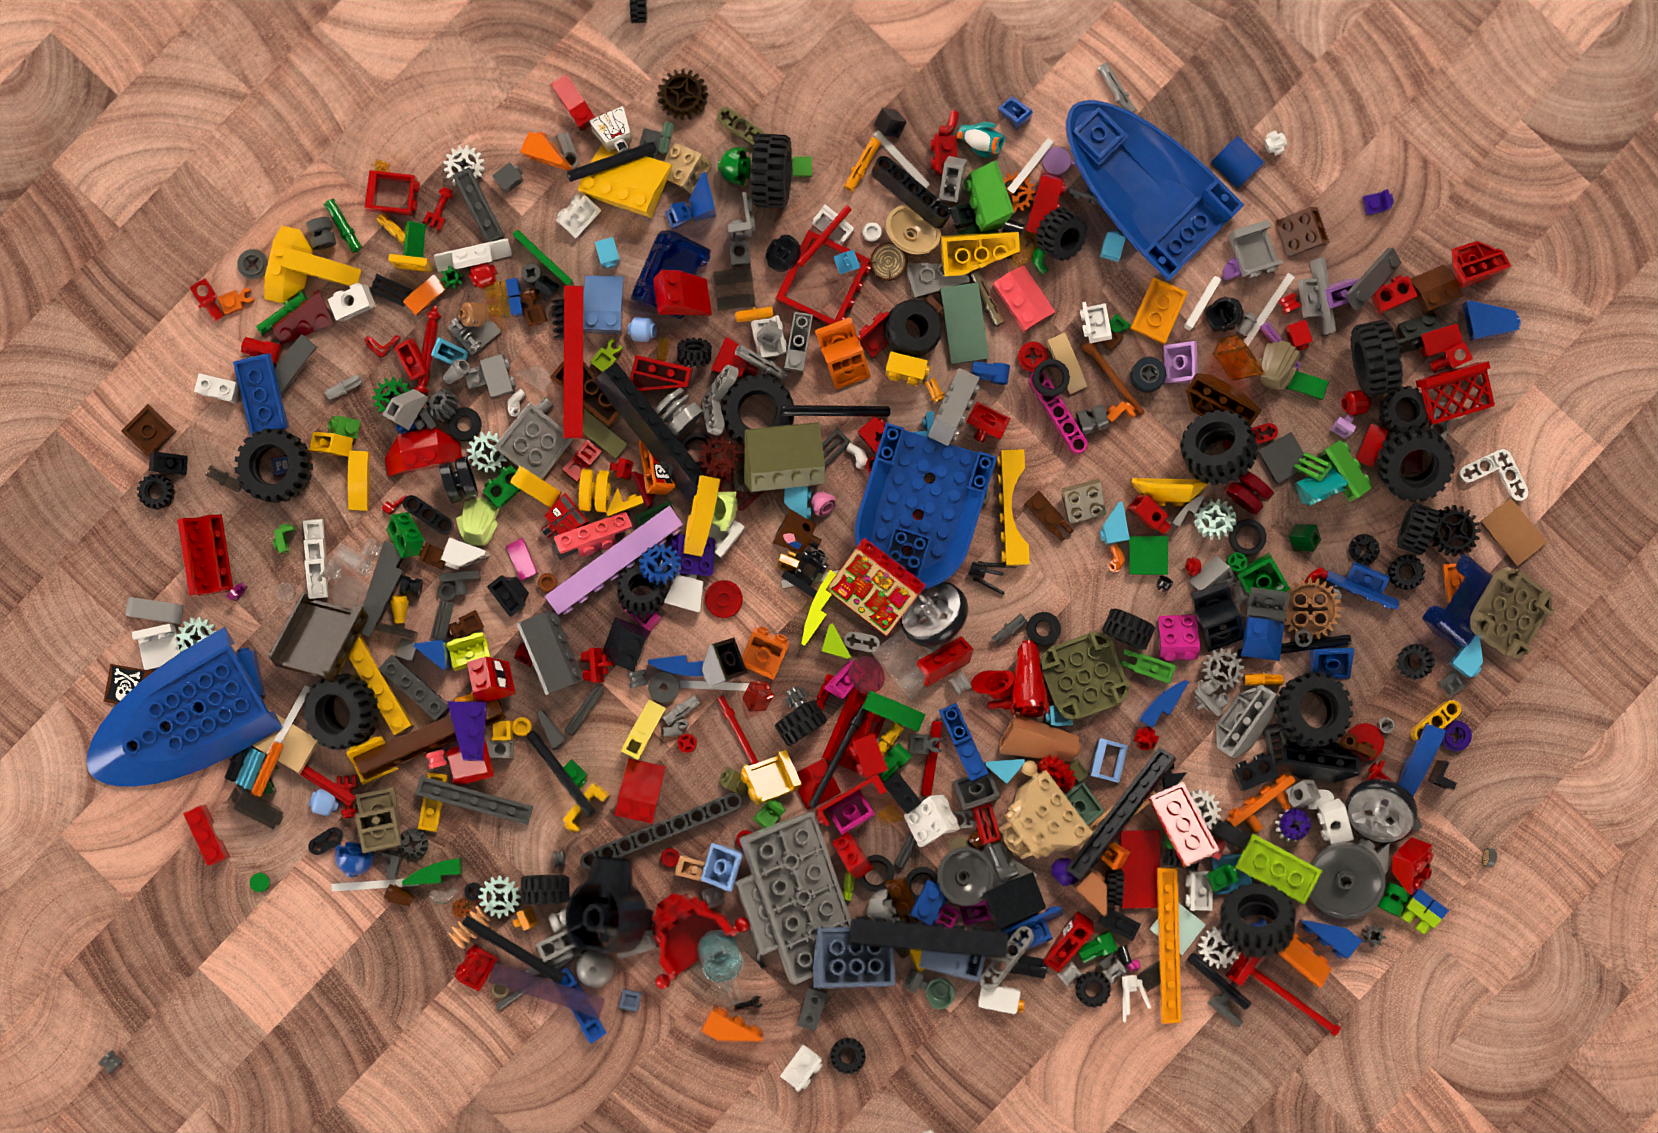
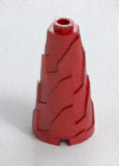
(1029, 692)

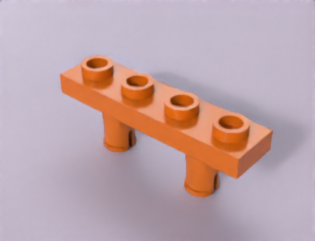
(1265, 794)

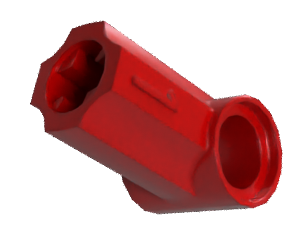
(256, 347)

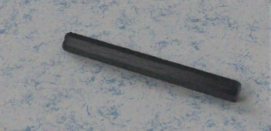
(611, 161)

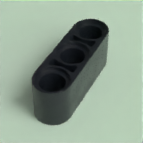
(420, 510)

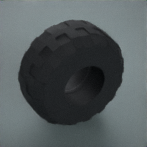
(926, 319)

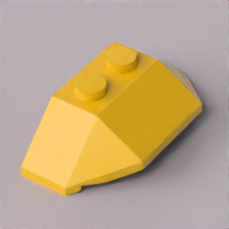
(280, 282)
(1168, 490)

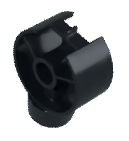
(618, 910)

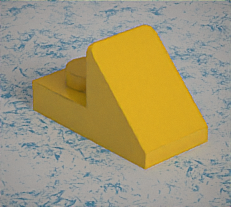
(618, 505)

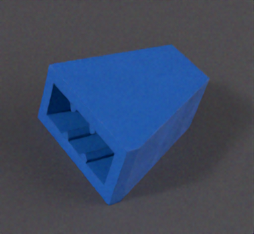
(1489, 320)

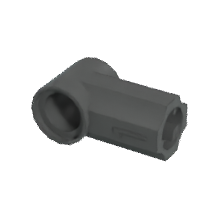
(1004, 866)

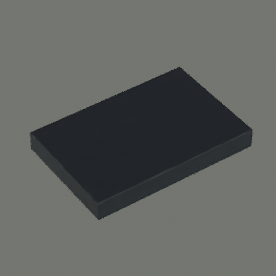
(1014, 900)

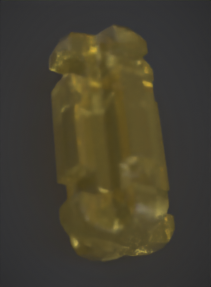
(662, 348)

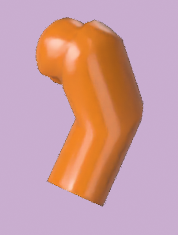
(1117, 560)

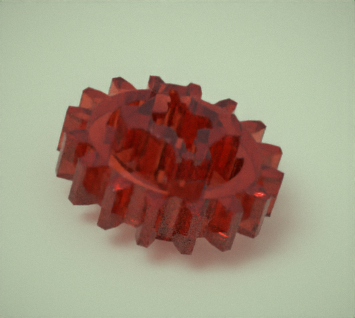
(726, 461)

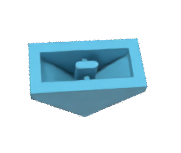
(448, 352)
(1005, 769)

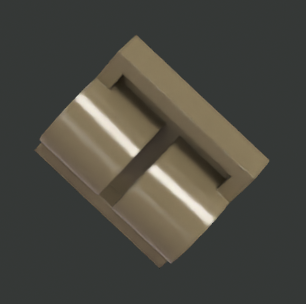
(1083, 501)

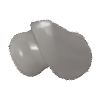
(676, 730)

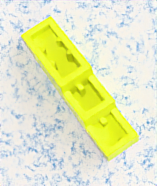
(815, 614)

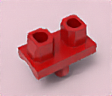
(598, 665)

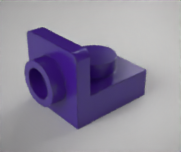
(1378, 202)

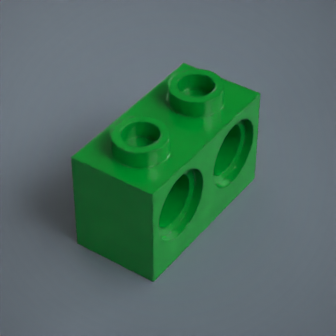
(508, 490)
(405, 535)

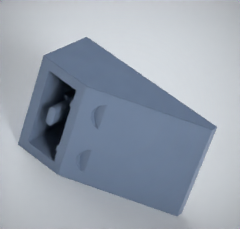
(955, 965)

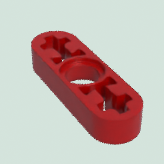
(1262, 428)

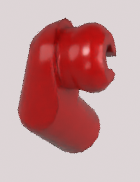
(952, 123)
(1318, 573)

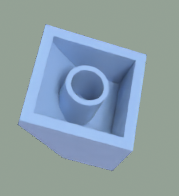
(721, 866)

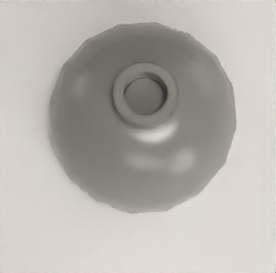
(882, 906)
(594, 970)

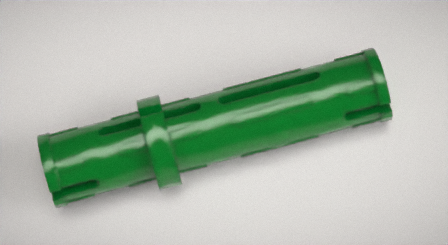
(340, 221)

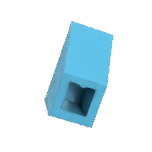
(796, 499)

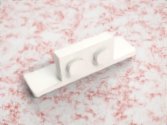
(473, 255)

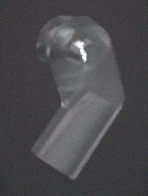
(443, 897)

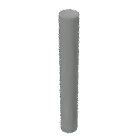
(570, 953)

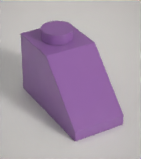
(1336, 292)

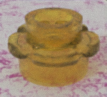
(381, 165)

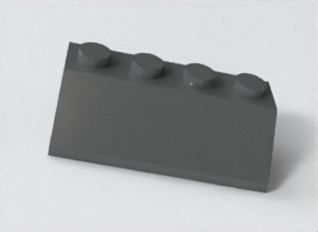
(550, 652)

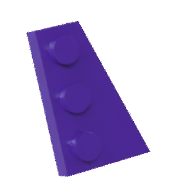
(469, 726)

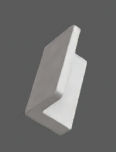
(1213, 573)

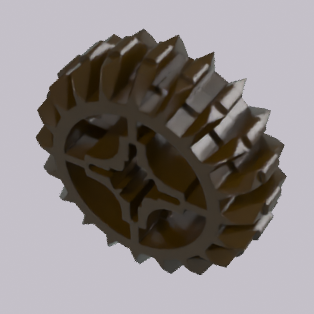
(690, 97)

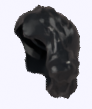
(1224, 314)

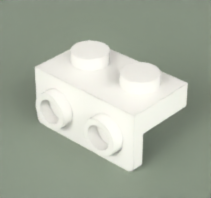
(1097, 322)
(764, 349)
(1199, 891)

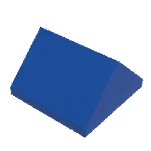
(1237, 162)
(436, 652)
(1332, 662)

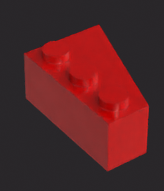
(1045, 199)
(658, 374)

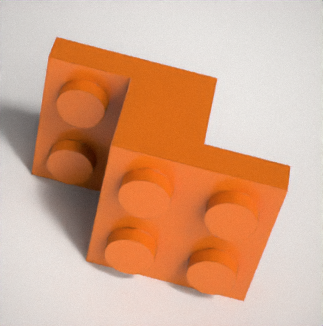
(843, 353)

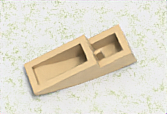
(1062, 351)

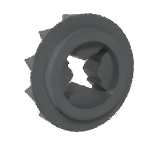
(243, 264)
(421, 848)

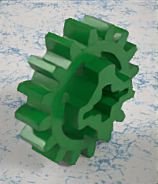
(393, 388)

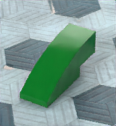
(894, 711)
(435, 872)

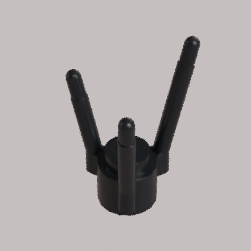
(979, 570)

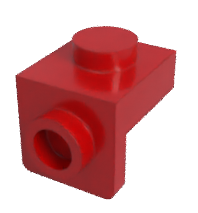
(1376, 771)

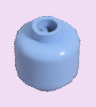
(642, 329)
(323, 802)

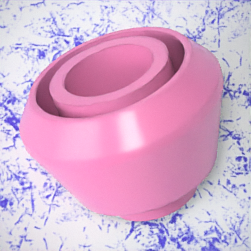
(823, 503)

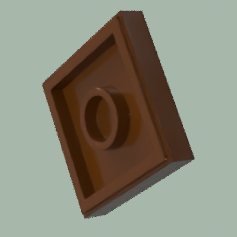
(148, 430)

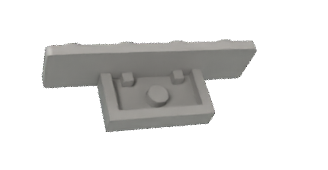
(1314, 298)

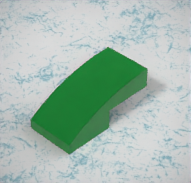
(1308, 385)

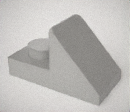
(1381, 853)

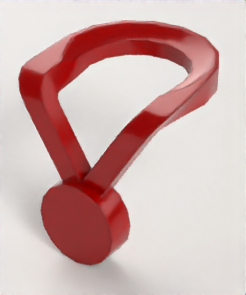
(394, 341)

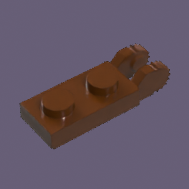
(1047, 514)
(901, 898)

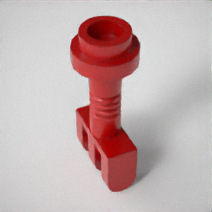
(446, 193)
(348, 812)

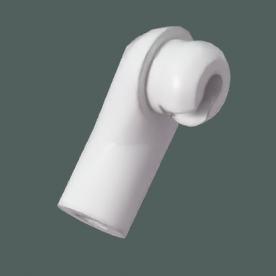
(514, 403)
(859, 454)

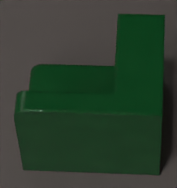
(1304, 537)

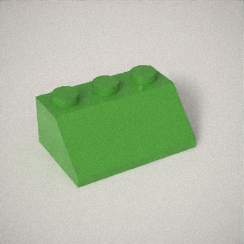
(988, 197)
(1347, 467)

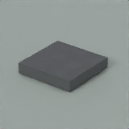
(1281, 457)

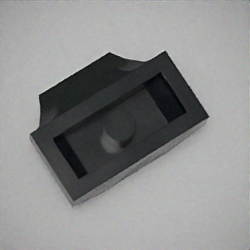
(509, 593)

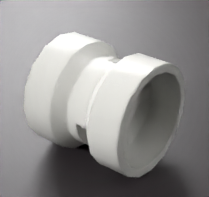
(556, 918)

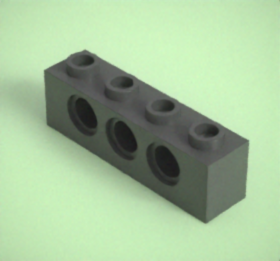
(414, 687)

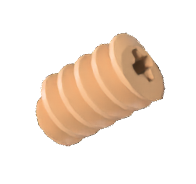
(463, 934)

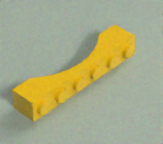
(1015, 547)
(389, 705)

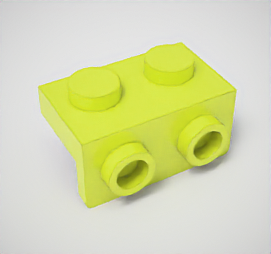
(467, 649)

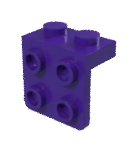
(694, 564)

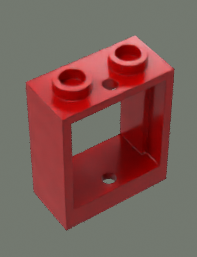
(372, 192)

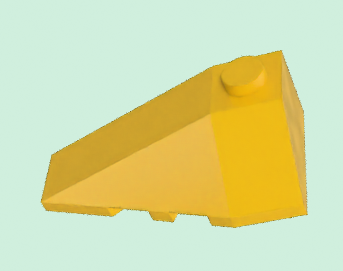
(972, 251)

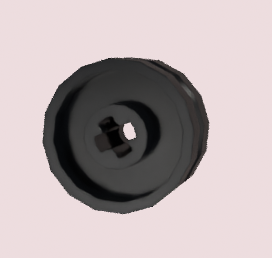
(458, 480)

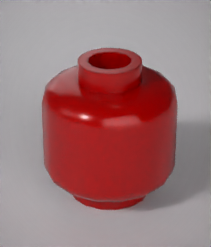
(483, 275)
(1356, 403)

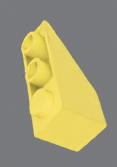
(643, 730)

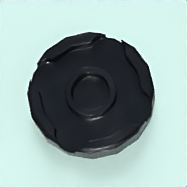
(783, 253)

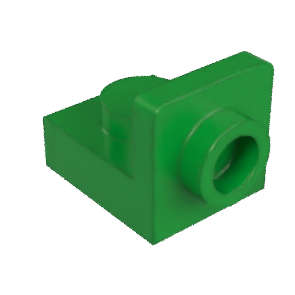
(576, 773)
(1222, 877)

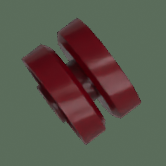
(1249, 492)

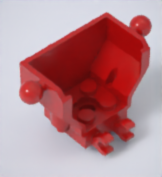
(679, 929)

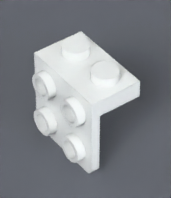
(931, 820)

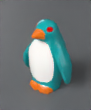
(982, 138)

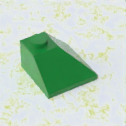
(1263, 574)

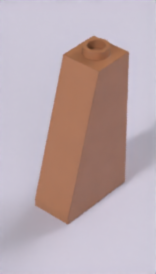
(1038, 740)

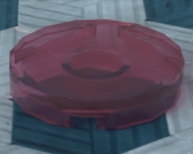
(866, 674)

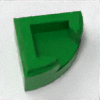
(1118, 324)

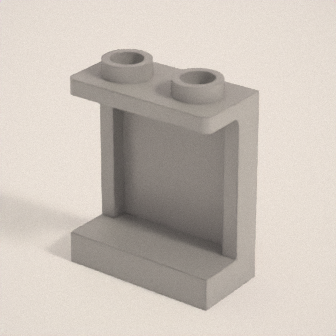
(1254, 249)

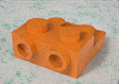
(765, 652)

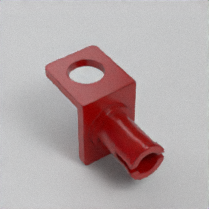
(208, 300)
(1450, 360)

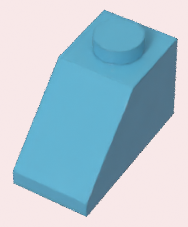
(1115, 527)
(1468, 659)

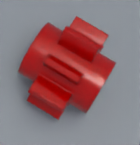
(1146, 738)

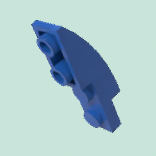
(963, 742)

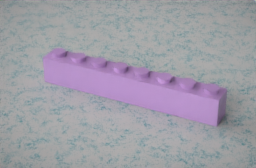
(614, 560)

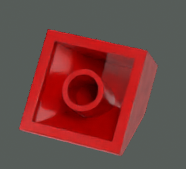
(810, 779)

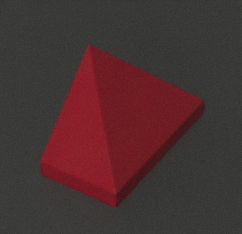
(640, 483)

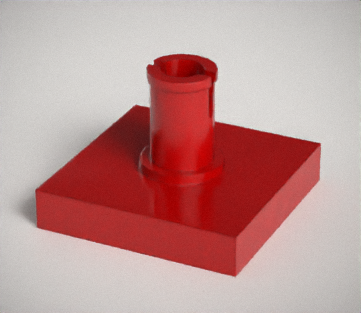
(987, 421)

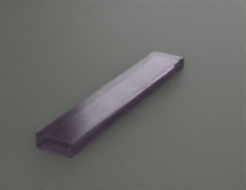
(547, 990)

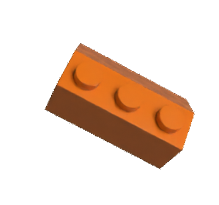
(1308, 964)

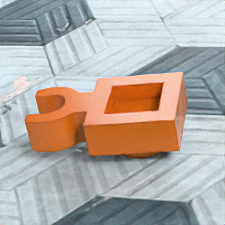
(232, 301)

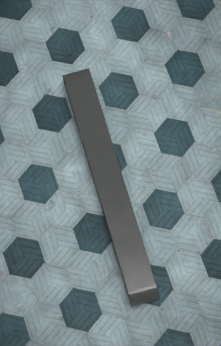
(669, 824)

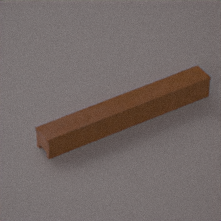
(417, 743)

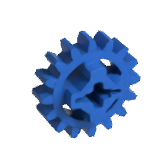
(667, 568)

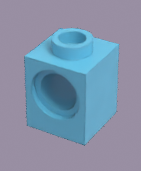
(1113, 246)
(607, 252)

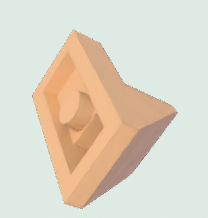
(690, 868)

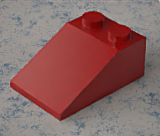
(681, 294)
(640, 791)

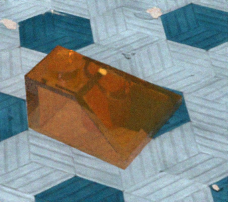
(1236, 358)

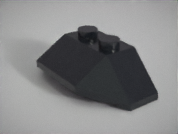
(1321, 763)

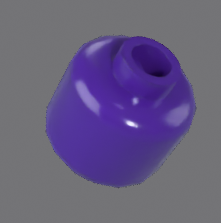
(1061, 874)

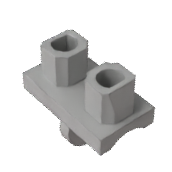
(1208, 699)

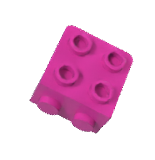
(1178, 637)

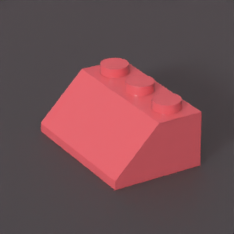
(1023, 298)

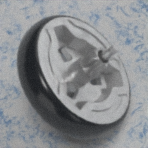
(937, 628)
(1385, 800)

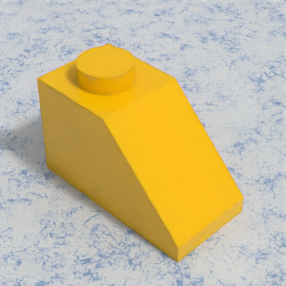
(331, 444)

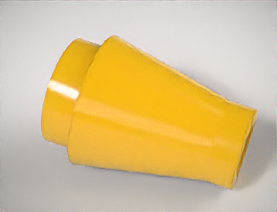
(399, 608)

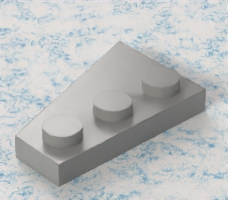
(929, 278)

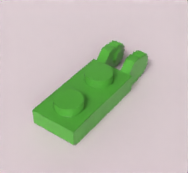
(1150, 666)

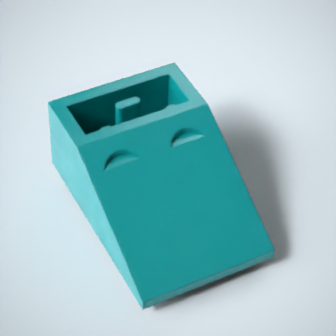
(1313, 491)

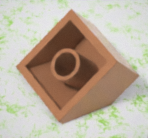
(1094, 891)

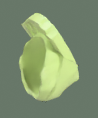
(725, 510)
(477, 521)

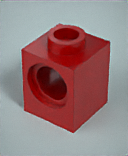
(1299, 335)

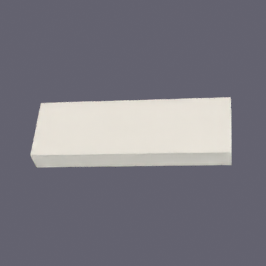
(1202, 303)

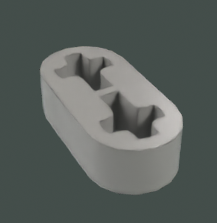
(863, 637)

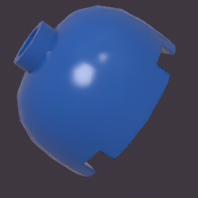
(352, 860)

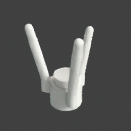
(1130, 984)

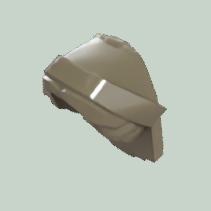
(1278, 365)

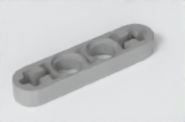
(1009, 960)

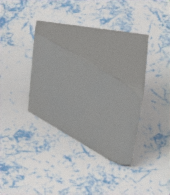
(406, 650)

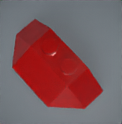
(1477, 263)
(421, 451)

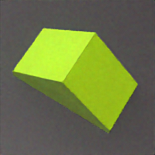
(833, 644)

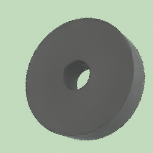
(663, 678)

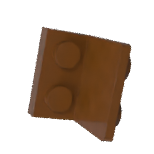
(1302, 231)

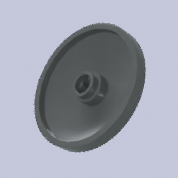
(1349, 880)

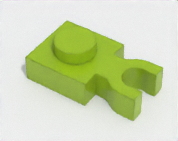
(605, 358)

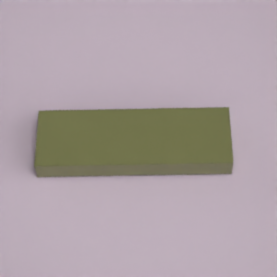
(602, 435)

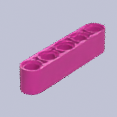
(1059, 422)

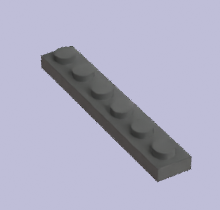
(474, 800)

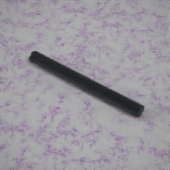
(830, 410)
(1315, 644)
(561, 774)
(513, 949)

